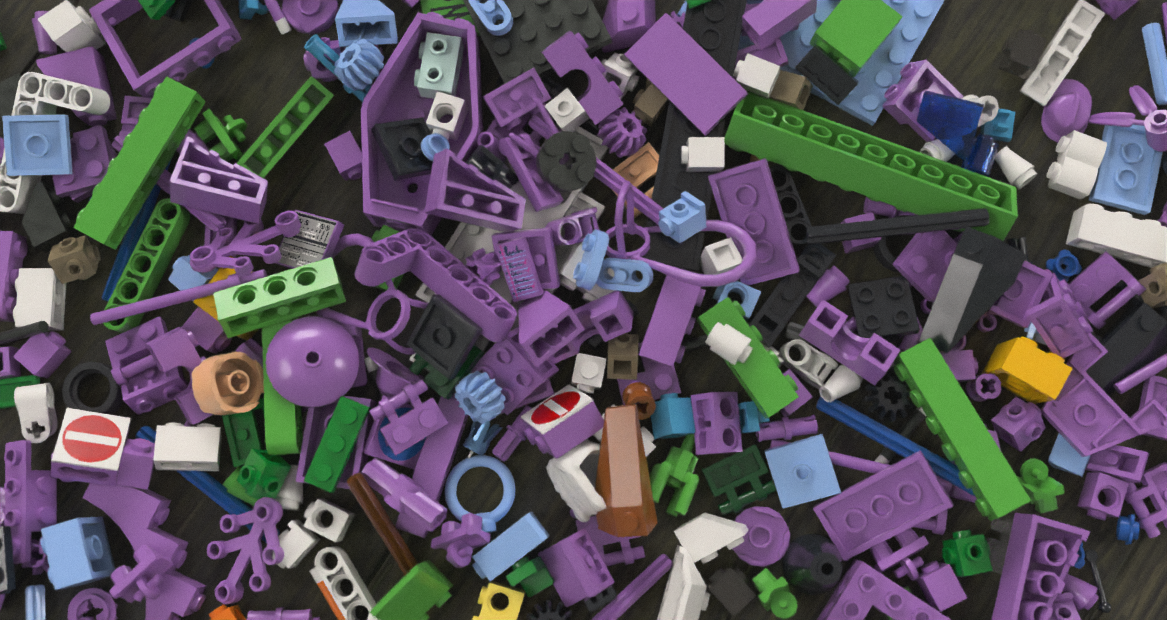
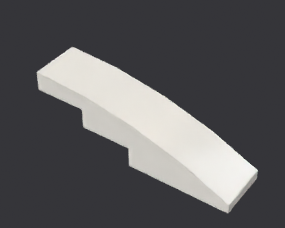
(1062, 52)

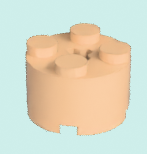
(228, 383)

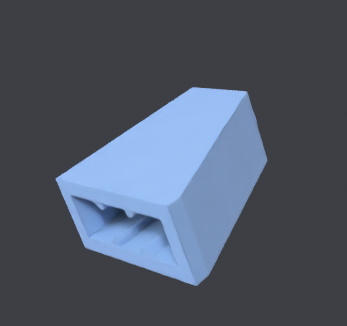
(366, 21)
(509, 547)

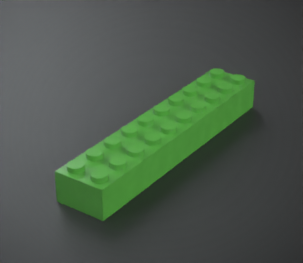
(867, 163)

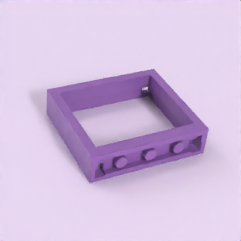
(198, 54)

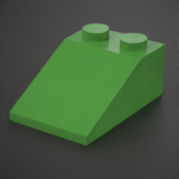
(415, 594)

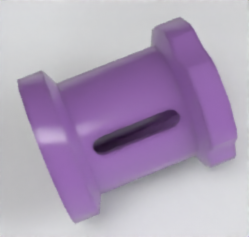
(992, 387)

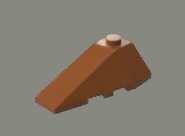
(624, 476)

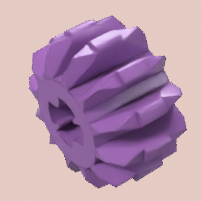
(622, 133)

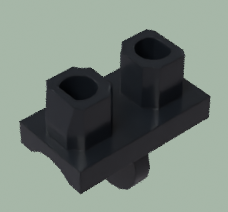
(492, 167)

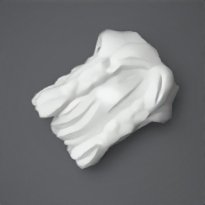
(573, 483)

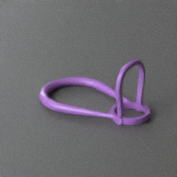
(685, 276)
(370, 324)

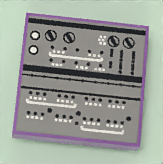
(313, 242)

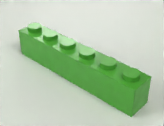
(139, 163)
(961, 430)

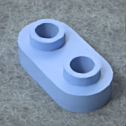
(490, 13)
(594, 250)
(624, 275)

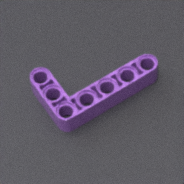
(442, 272)

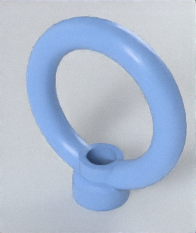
(489, 518)

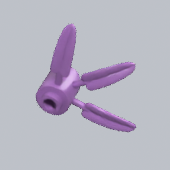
(1154, 123)

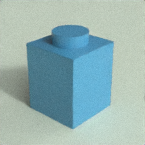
(672, 417)

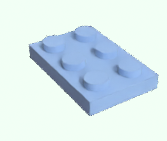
(1127, 170)

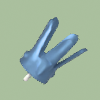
(479, 438)

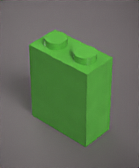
(855, 32)

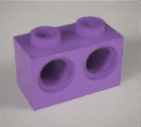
(716, 423)

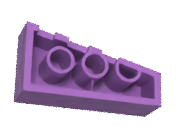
(1035, 567)

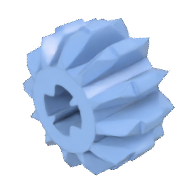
(359, 64)
(480, 397)

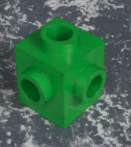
(263, 474)
(967, 553)

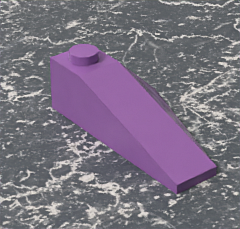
(627, 22)

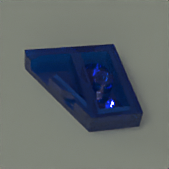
(950, 121)

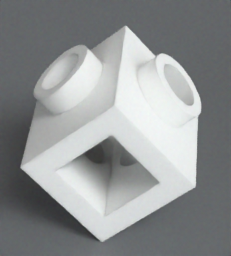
(621, 72)

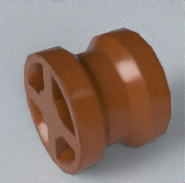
(640, 393)

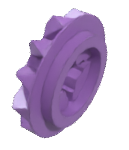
(99, 598)

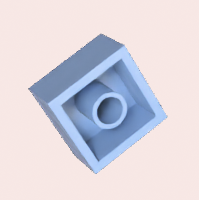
(77, 552)

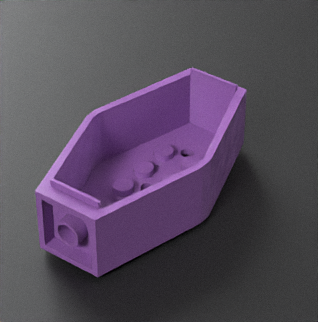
(397, 99)

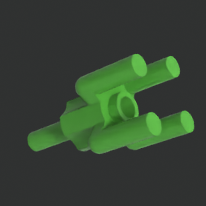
(678, 474)

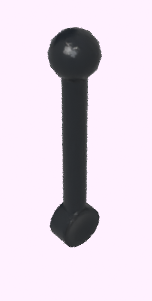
(1091, 556)

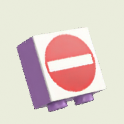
(562, 421)
(90, 447)

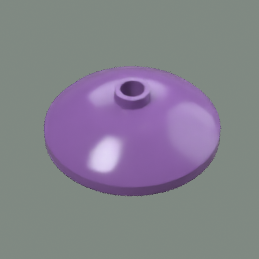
(318, 382)

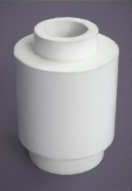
(729, 343)

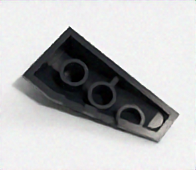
(972, 284)
(1131, 344)

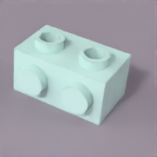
(440, 65)

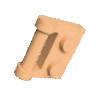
(639, 169)

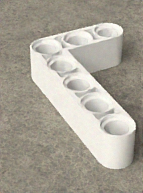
(40, 96)
(333, 578)

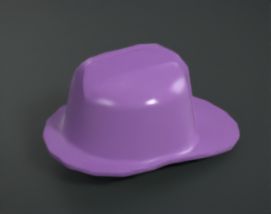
(1067, 110)
(391, 373)

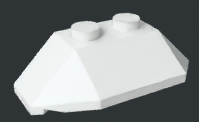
(684, 591)

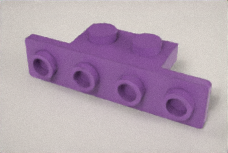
(28, 498)

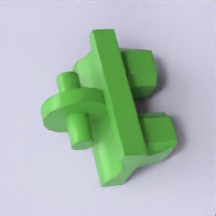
(213, 127)
(1039, 486)
(775, 595)

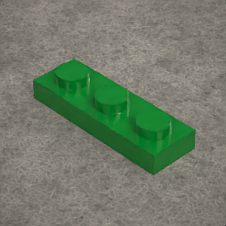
(337, 444)

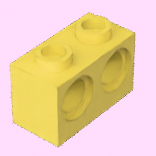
(490, 612)

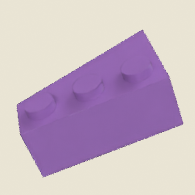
(216, 186)
(468, 196)

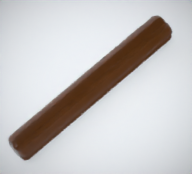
(381, 522)

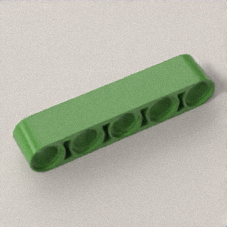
(144, 251)
(282, 417)

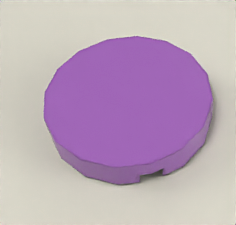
(310, 15)
(766, 536)

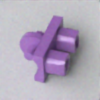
(461, 539)
(910, 545)
(143, 578)

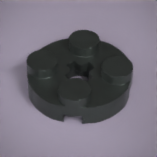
(557, 175)

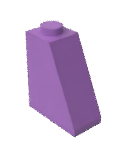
(82, 67)
(546, 326)

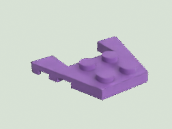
(1089, 416)

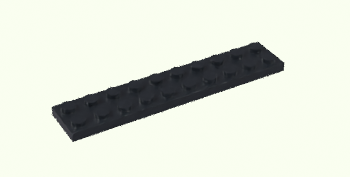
(718, 31)

